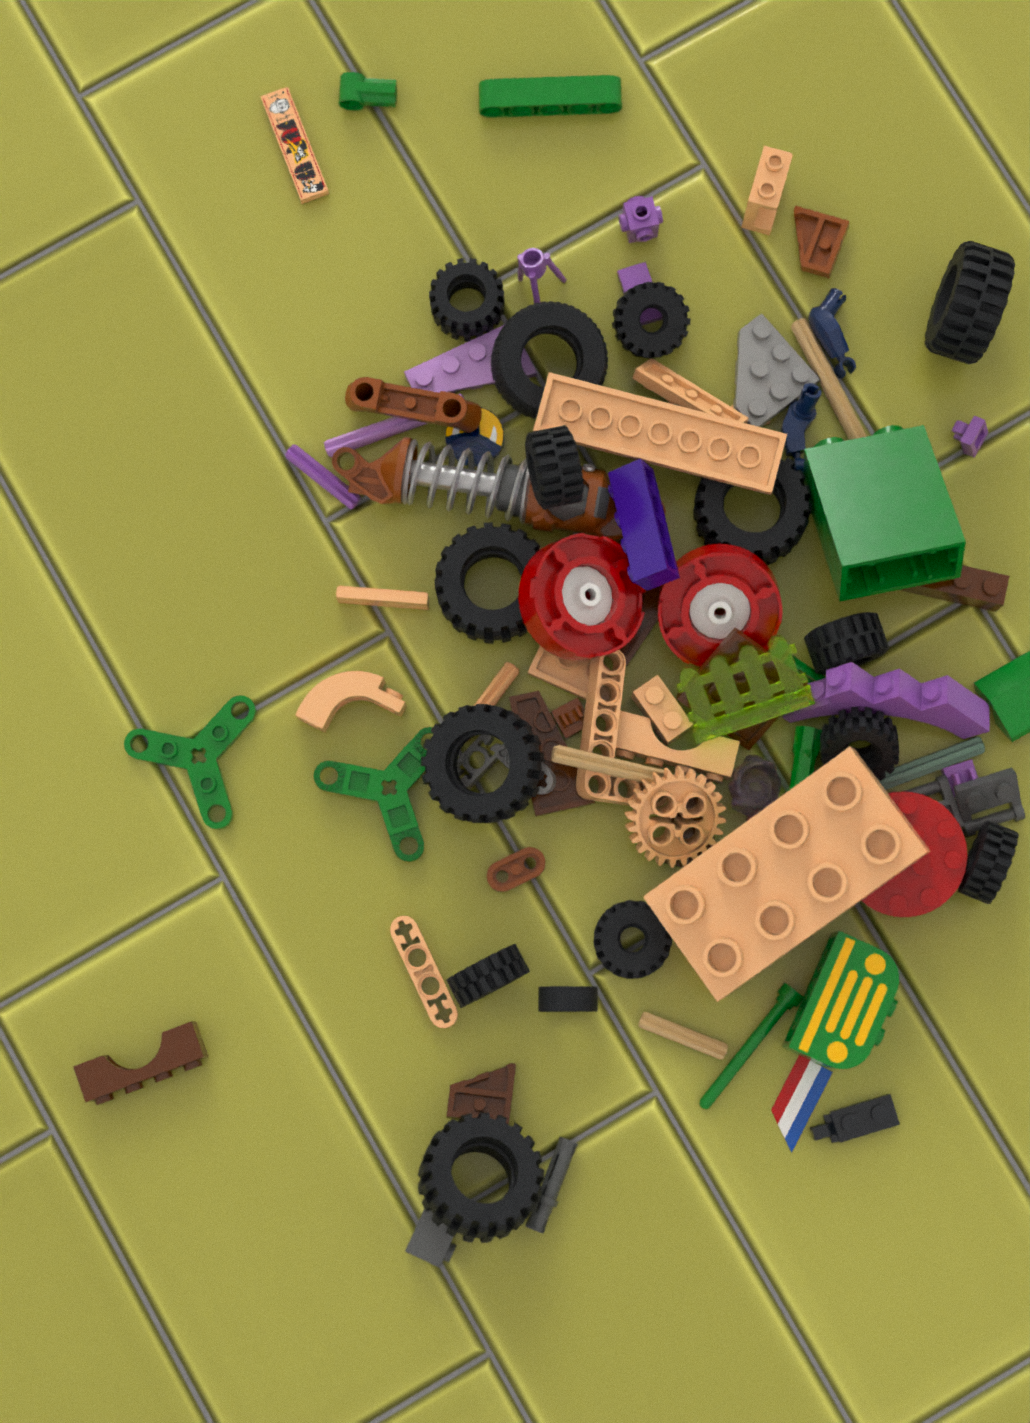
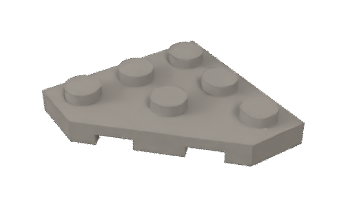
(767, 372)

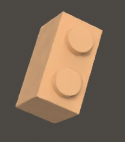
(663, 710)

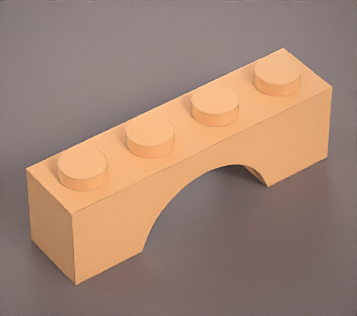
(712, 757)

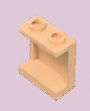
(766, 190)

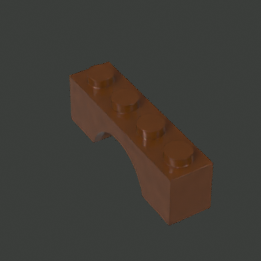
(178, 1048)

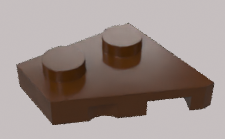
(484, 1093)

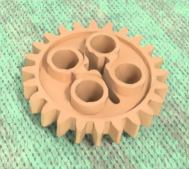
(671, 843)

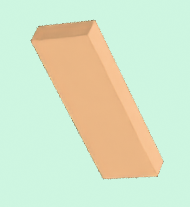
(382, 597)

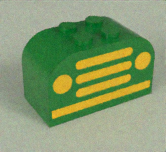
(844, 1004)

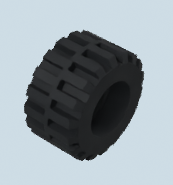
(461, 277)
(554, 467)
(846, 640)

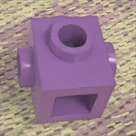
(640, 219)

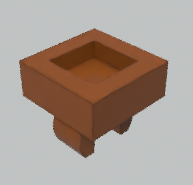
(569, 718)

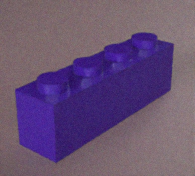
(642, 525)

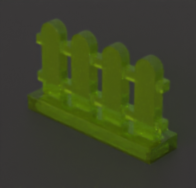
(765, 706)

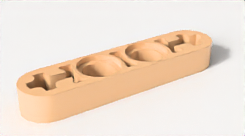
(428, 969)

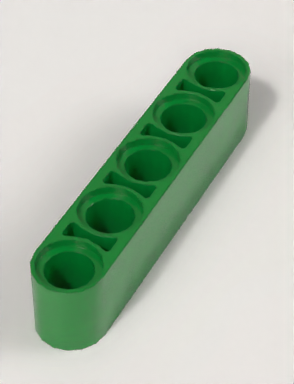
(550, 96)

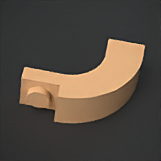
(342, 688)

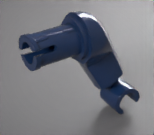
(829, 331)
(797, 421)

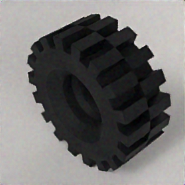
(628, 323)
(862, 726)
(988, 862)
(608, 944)
(487, 975)

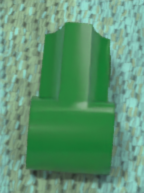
(359, 91)

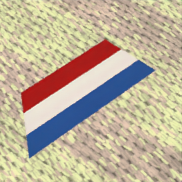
(799, 1098)

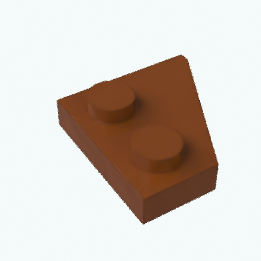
(819, 240)

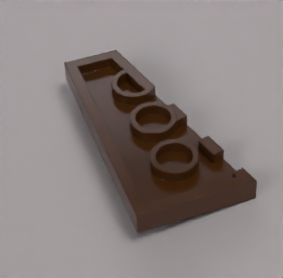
(564, 795)

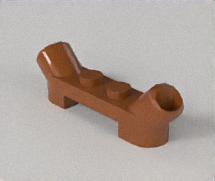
(413, 404)

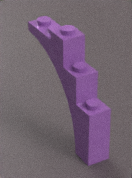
(897, 694)

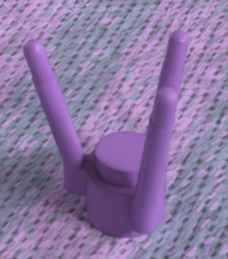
(533, 265)

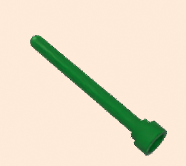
(786, 1000)

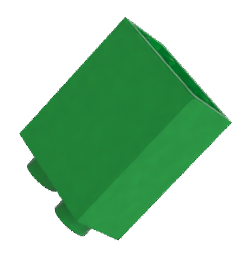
(883, 512)

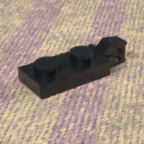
(857, 1120)

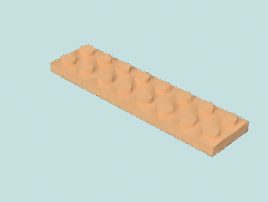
(662, 433)

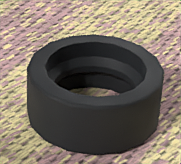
(568, 999)

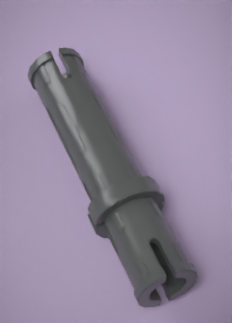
(551, 1185)

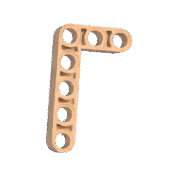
(605, 740)

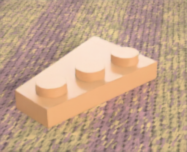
(564, 674)

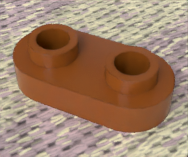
(515, 868)

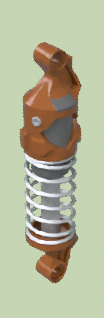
(510, 490)

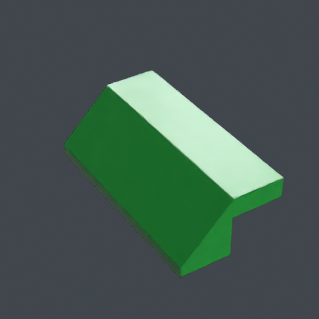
(1009, 696)

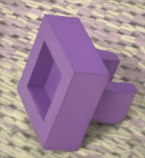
(970, 435)
(960, 773)

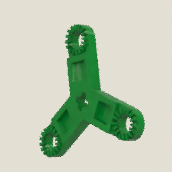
(206, 776)
(367, 785)

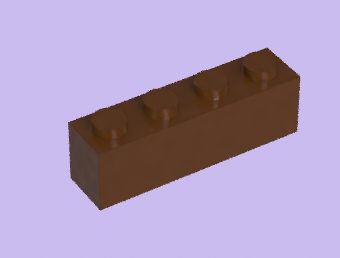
(974, 589)

